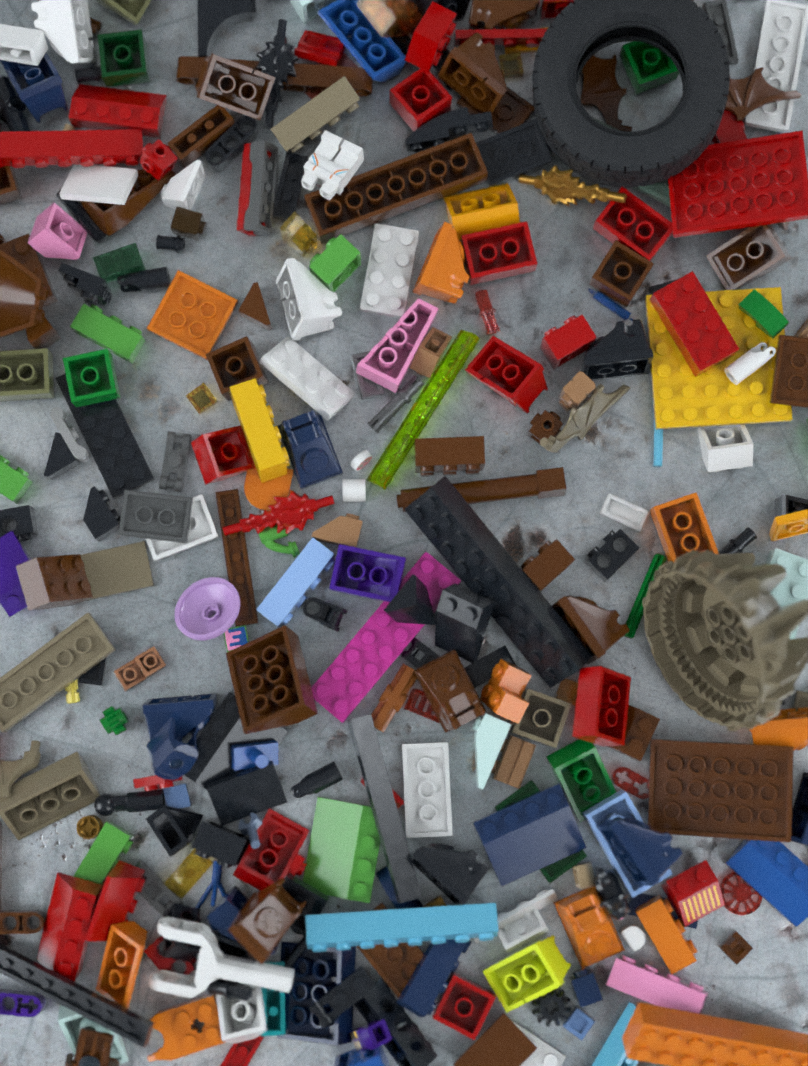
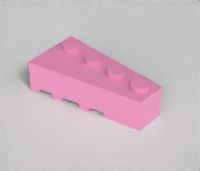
(394, 353)
(654, 987)

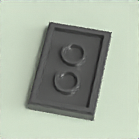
(155, 516)

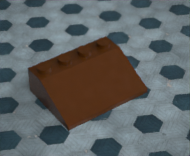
(271, 681)

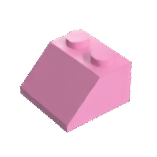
(57, 234)

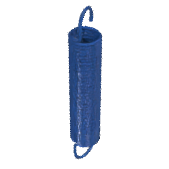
(611, 305)

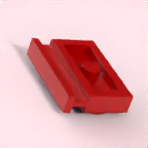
(320, 48)

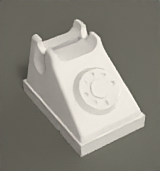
(67, 28)
(305, 300)

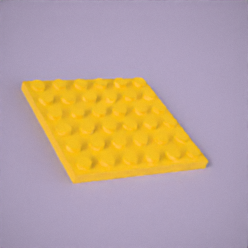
(711, 397)

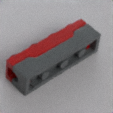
(257, 188)

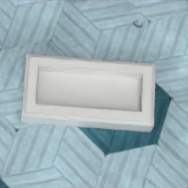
(624, 512)

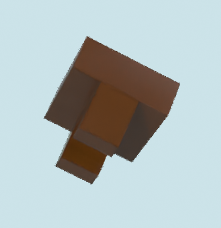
(735, 947)

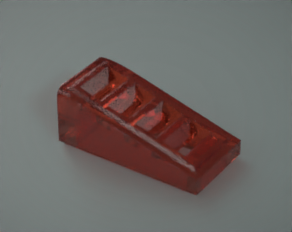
(411, 702)

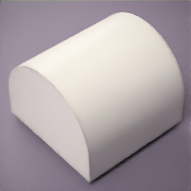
(354, 490)
(633, 936)

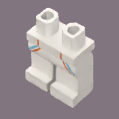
(332, 165)

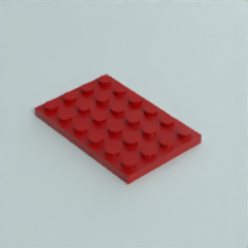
(741, 186)

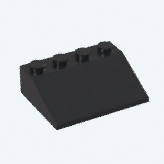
(216, 742)

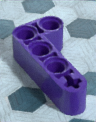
(21, 997)

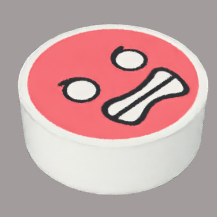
(361, 460)

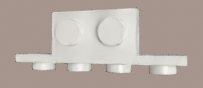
(524, 921)

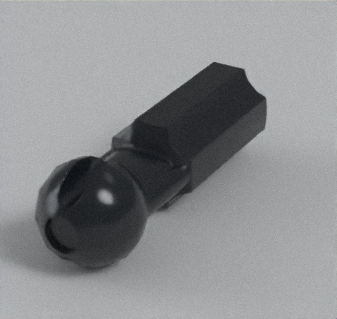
(132, 802)

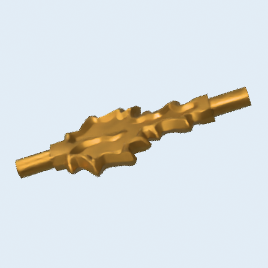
(565, 188)

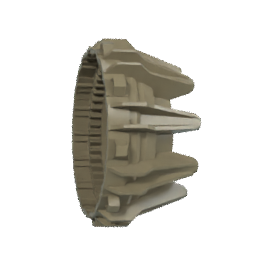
(725, 636)

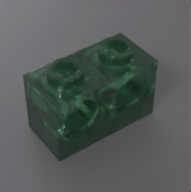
(119, 262)

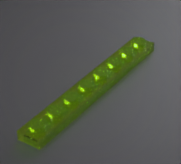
(423, 409)

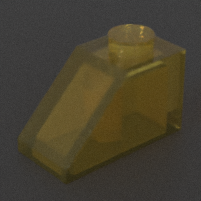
(298, 235)

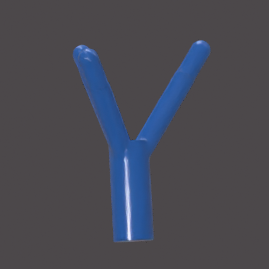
(214, 885)

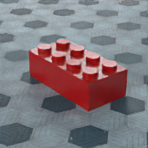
(694, 324)

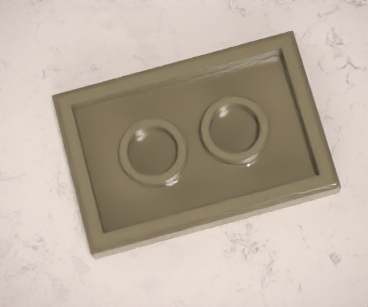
(118, 570)

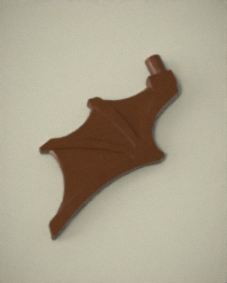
(603, 90)
(753, 92)

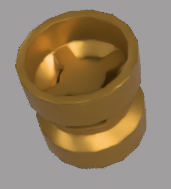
(85, 826)

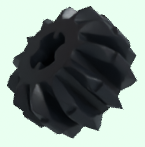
(556, 1012)

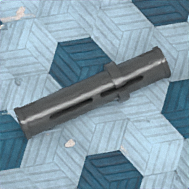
(396, 403)

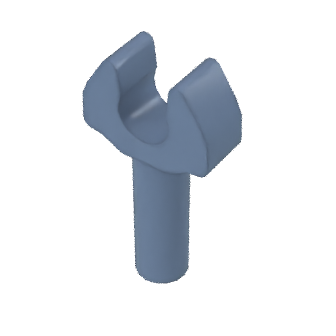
(251, 829)

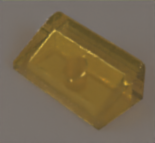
(187, 874)

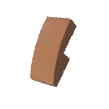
(139, 668)

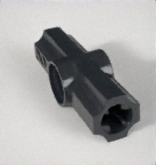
(11, 107)

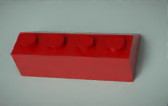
(117, 110)
(66, 925)

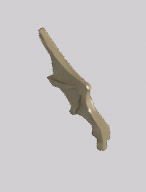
(584, 417)
(12, 770)

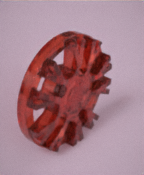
(741, 894)

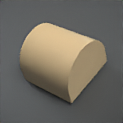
(584, 875)

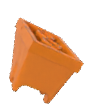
(443, 268)
(786, 729)
(588, 926)

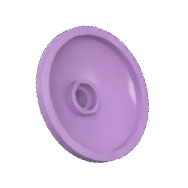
(201, 602)

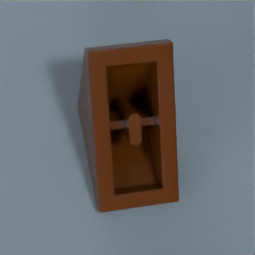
(254, 309)

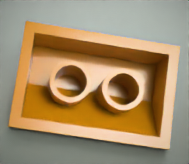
(482, 209)

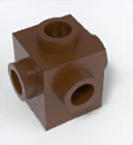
(547, 419)

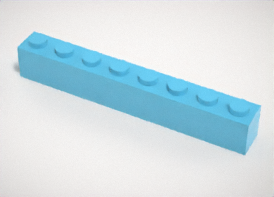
(401, 926)

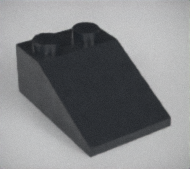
(462, 621)

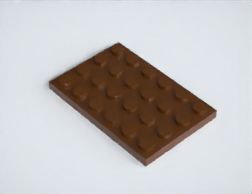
(721, 790)

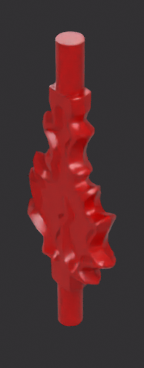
(287, 514)

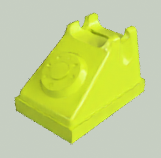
(527, 973)

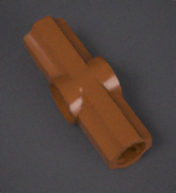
(393, 697)

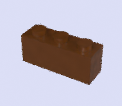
(200, 135)

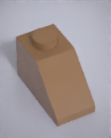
(430, 352)
(340, 531)

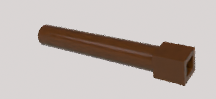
(544, 484)

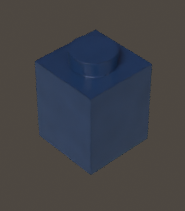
(585, 987)

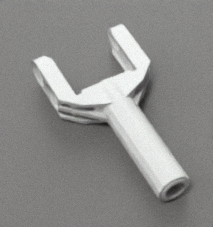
(213, 964)

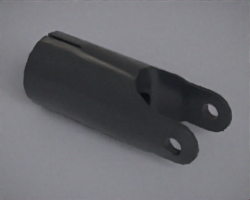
(145, 280)
(317, 781)

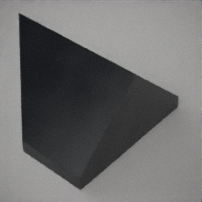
(412, 604)
(174, 827)

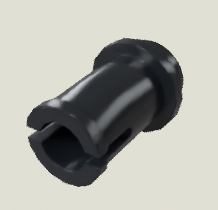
(88, 74)
(170, 243)

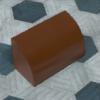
(42, 335)

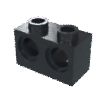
(615, 558)
(178, 949)

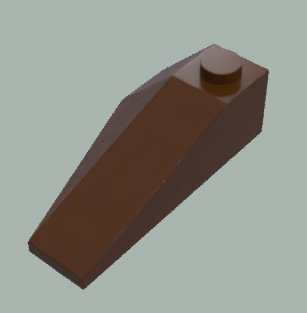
(114, 216)

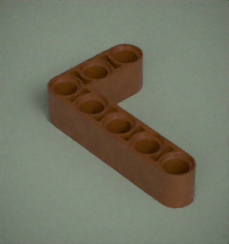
(22, 916)

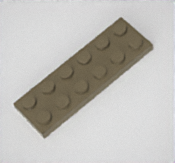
(51, 669)

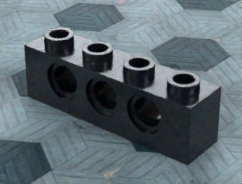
(25, 522)
(406, 1032)

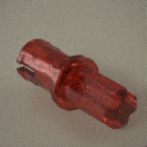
(487, 312)

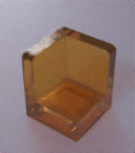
(567, 691)

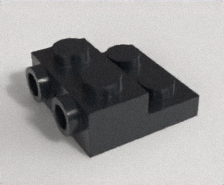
(91, 287)
(302, 891)

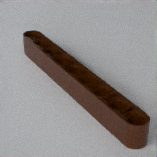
(307, 79)

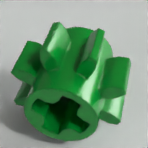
(114, 720)

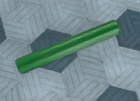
(638, 610)

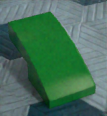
(765, 314)

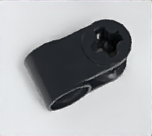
(325, 613)

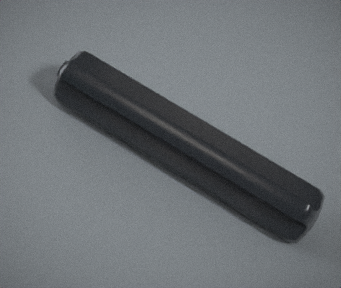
(83, 218)

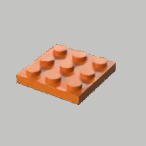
(192, 315)

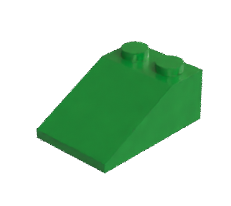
(581, 775)

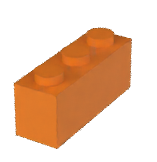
(667, 933)

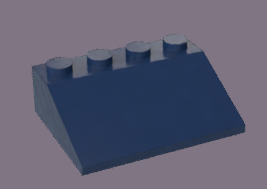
(529, 834)
(313, 978)

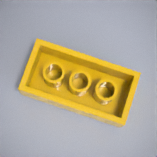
(258, 429)

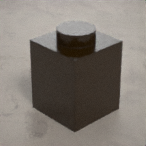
(188, 224)

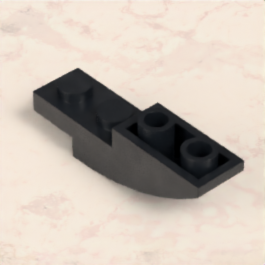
(451, 123)

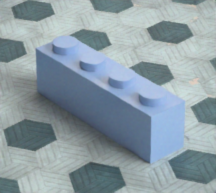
(296, 582)

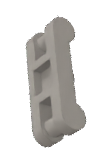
(69, 435)

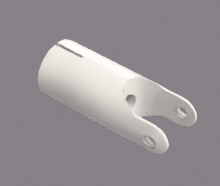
(749, 363)

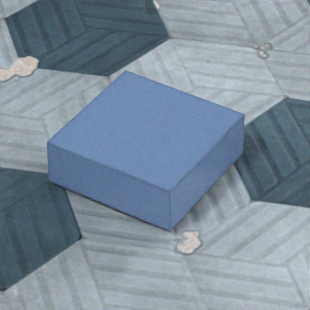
(177, 796)
(578, 1023)

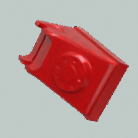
(508, 373)

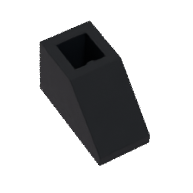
(99, 516)

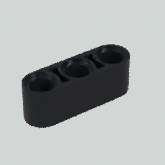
(227, 153)

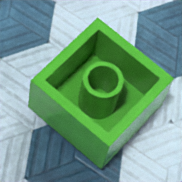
(335, 262)

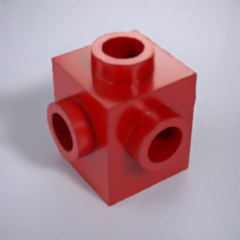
(158, 159)

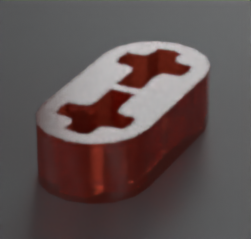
(629, 787)

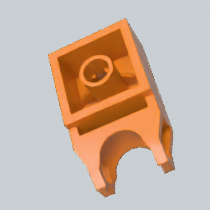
(179, 1031)

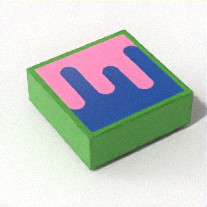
(235, 637)

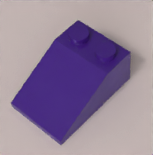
(11, 555)
(367, 573)

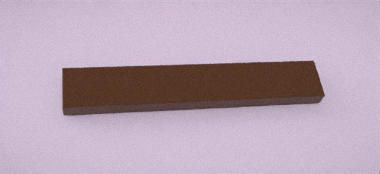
(237, 556)

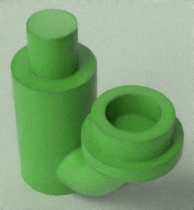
(268, 536)

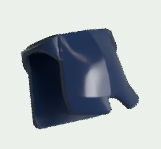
(166, 749)

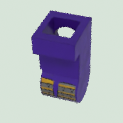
(369, 1037)

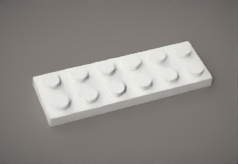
(780, 56)

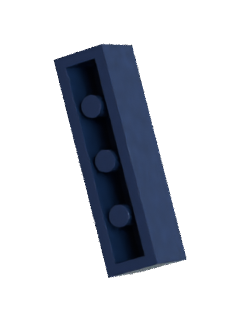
(431, 976)

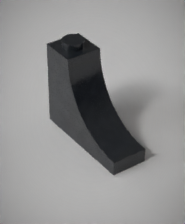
(217, 17)

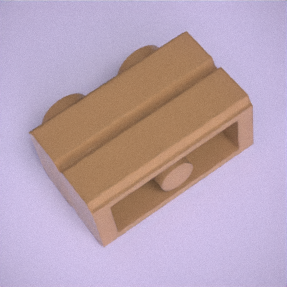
(576, 391)
(513, 761)

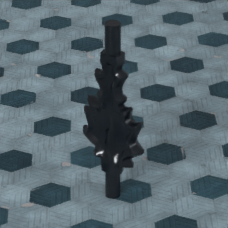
(278, 62)

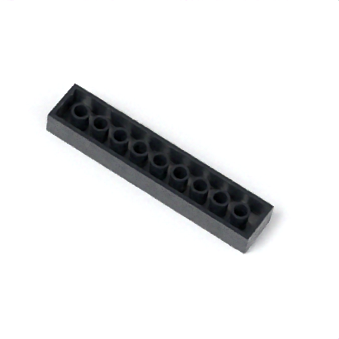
(495, 575)

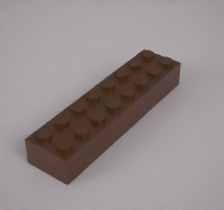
(398, 187)

